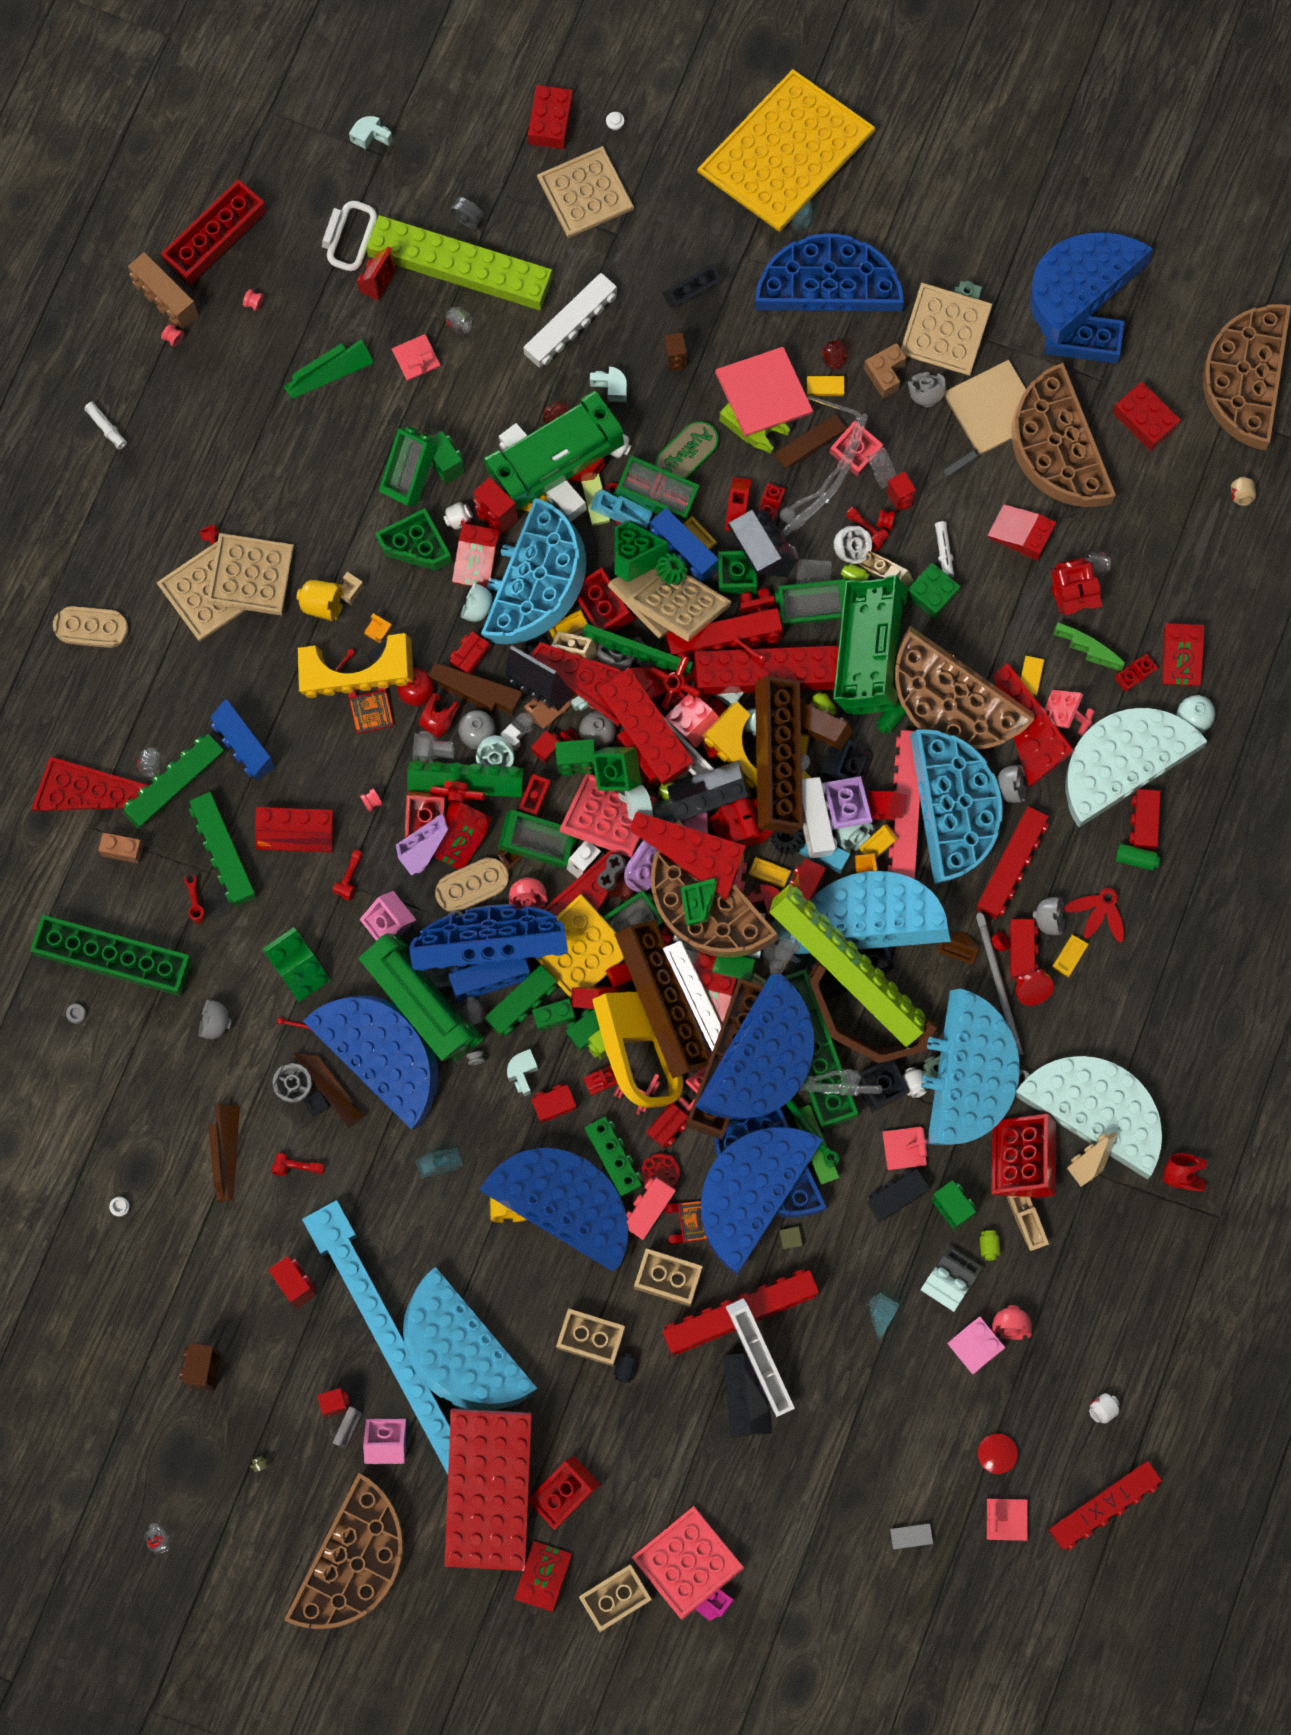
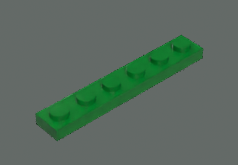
(631, 648)

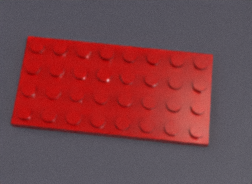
(488, 1489)

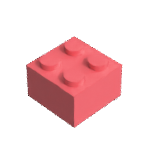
(867, 446)
(692, 718)

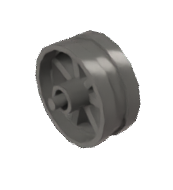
(466, 213)

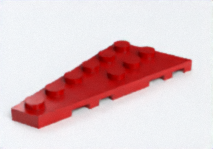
(583, 676)
(1041, 743)
(82, 788)
(692, 850)
(587, 886)

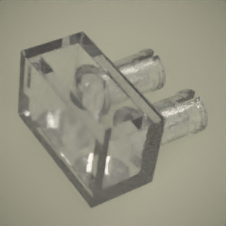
(428, 749)

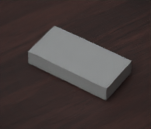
(347, 1427)
(911, 1536)

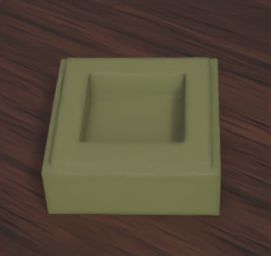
(790, 1238)

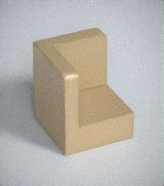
(352, 588)

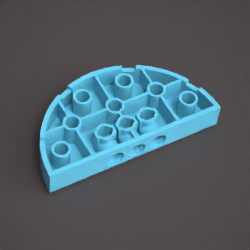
(957, 802)
(882, 910)
(457, 1352)

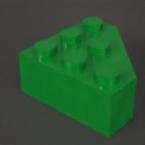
(414, 542)
(636, 550)

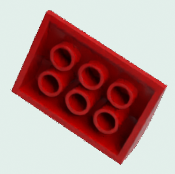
(1024, 1157)

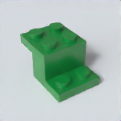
(296, 964)

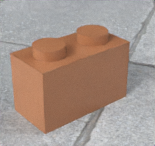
(120, 848)

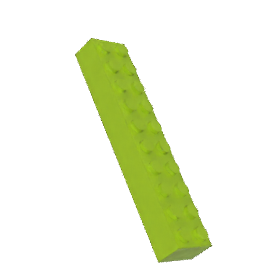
(461, 263)
(848, 965)

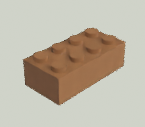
(163, 291)

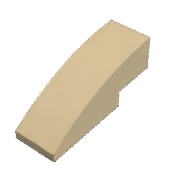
(1028, 1221)

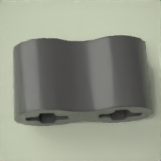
(611, 872)

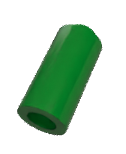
(889, 720)
(1137, 857)

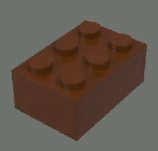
(200, 1367)

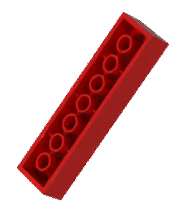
(739, 669)
(762, 1304)

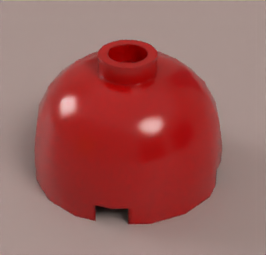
(419, 691)

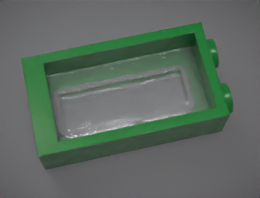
(408, 466)
(810, 602)
(535, 839)
(634, 911)

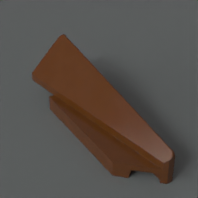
(476, 690)
(330, 1088)
(224, 1149)

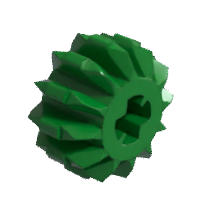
(671, 569)

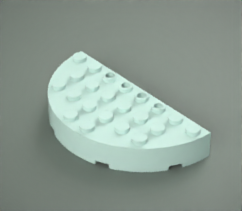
(1123, 756)
(1098, 1098)

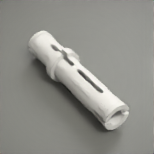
(110, 431)
(944, 548)

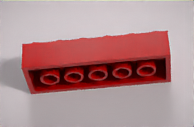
(213, 232)
(752, 630)
(646, 727)

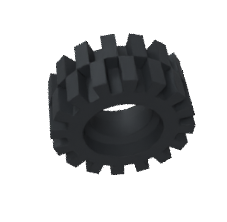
(791, 846)

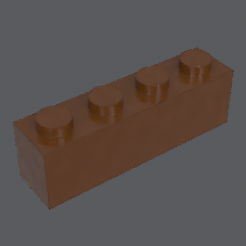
(824, 725)

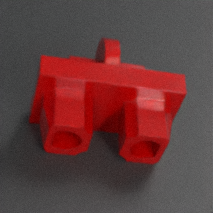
(754, 606)
(600, 1080)

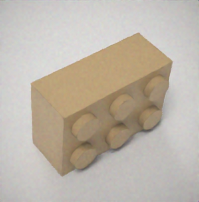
(668, 1277)
(590, 1337)
(615, 1598)

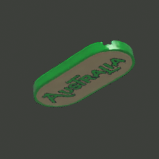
(688, 449)

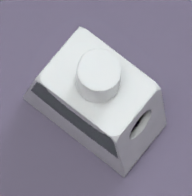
(583, 859)

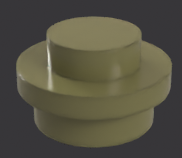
(259, 1463)

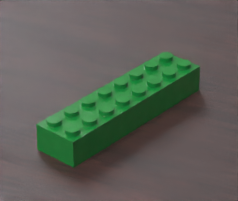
(111, 955)
(828, 1108)

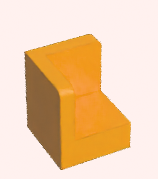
(378, 629)
(865, 863)

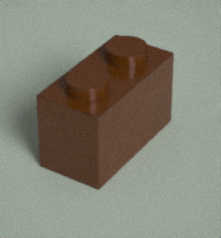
(675, 351)

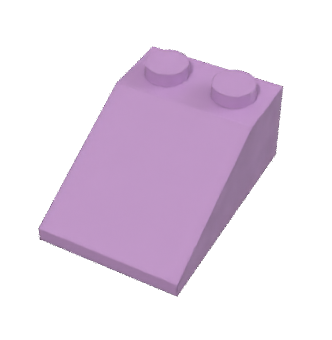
(847, 802)
(420, 846)

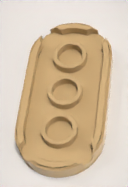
(90, 627)
(472, 884)

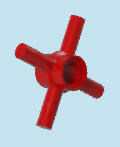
(668, 682)
(457, 792)

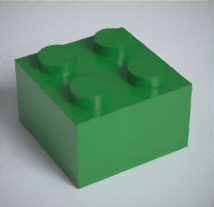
(446, 460)
(735, 574)
(933, 591)
(575, 757)
(616, 769)
(954, 1205)

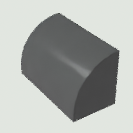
(960, 1266)

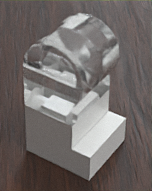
(522, 724)

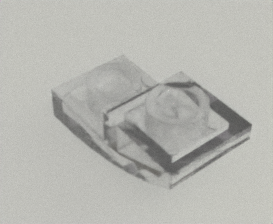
(882, 467)

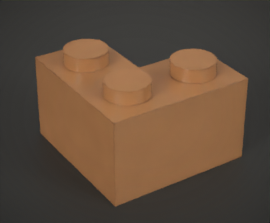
(882, 367)

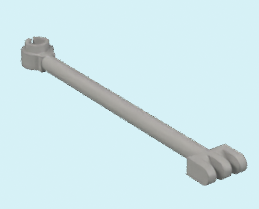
(998, 979)

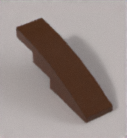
(809, 442)

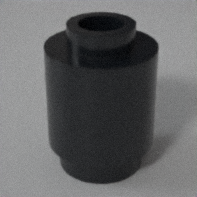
(625, 1368)

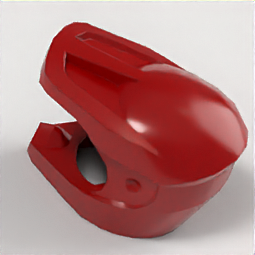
(437, 722)
(1181, 1176)

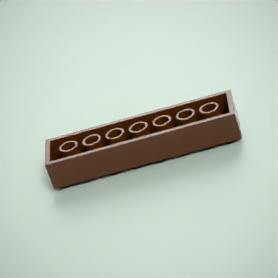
(778, 755)
(663, 999)
(739, 1007)

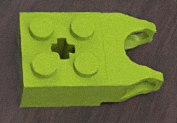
(758, 439)

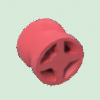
(253, 300)
(172, 335)
(371, 800)

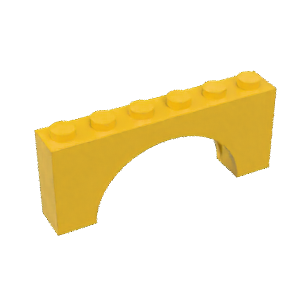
(391, 668)
(726, 738)

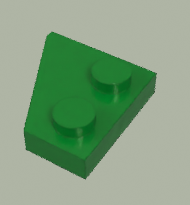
(698, 901)

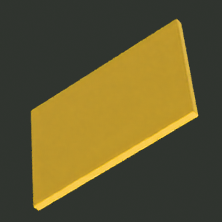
(786, 150)

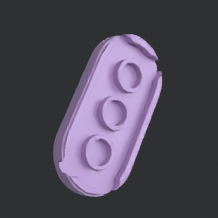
(639, 867)

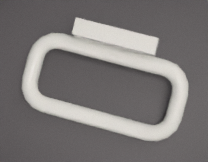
(335, 229)

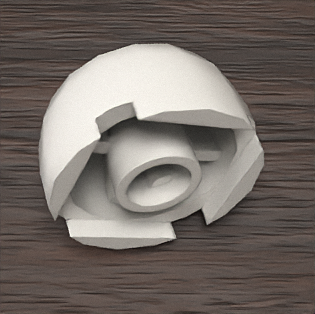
(852, 544)

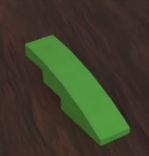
(1095, 650)
(824, 1173)

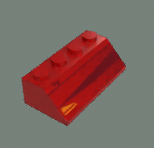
(294, 829)

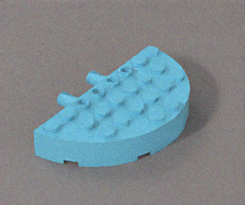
(540, 578)
(974, 1071)

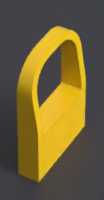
(625, 1021)

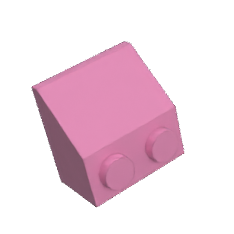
(387, 916)
(976, 1345)
(385, 1441)

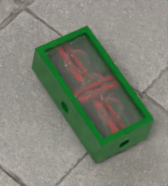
(656, 488)

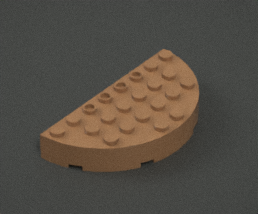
(1245, 373)
(1056, 443)
(952, 697)
(732, 925)
(354, 1563)

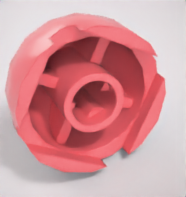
(528, 893)
(1012, 1323)

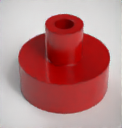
(209, 533)
(1000, 942)

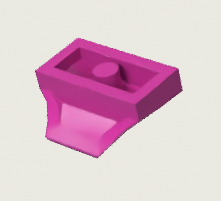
(715, 1605)

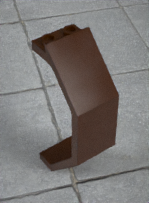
(877, 1054)

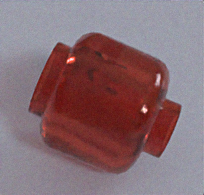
(834, 355)
(554, 411)

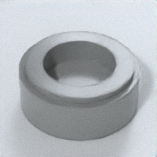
(76, 1013)

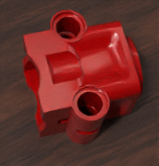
(1075, 586)
(739, 823)

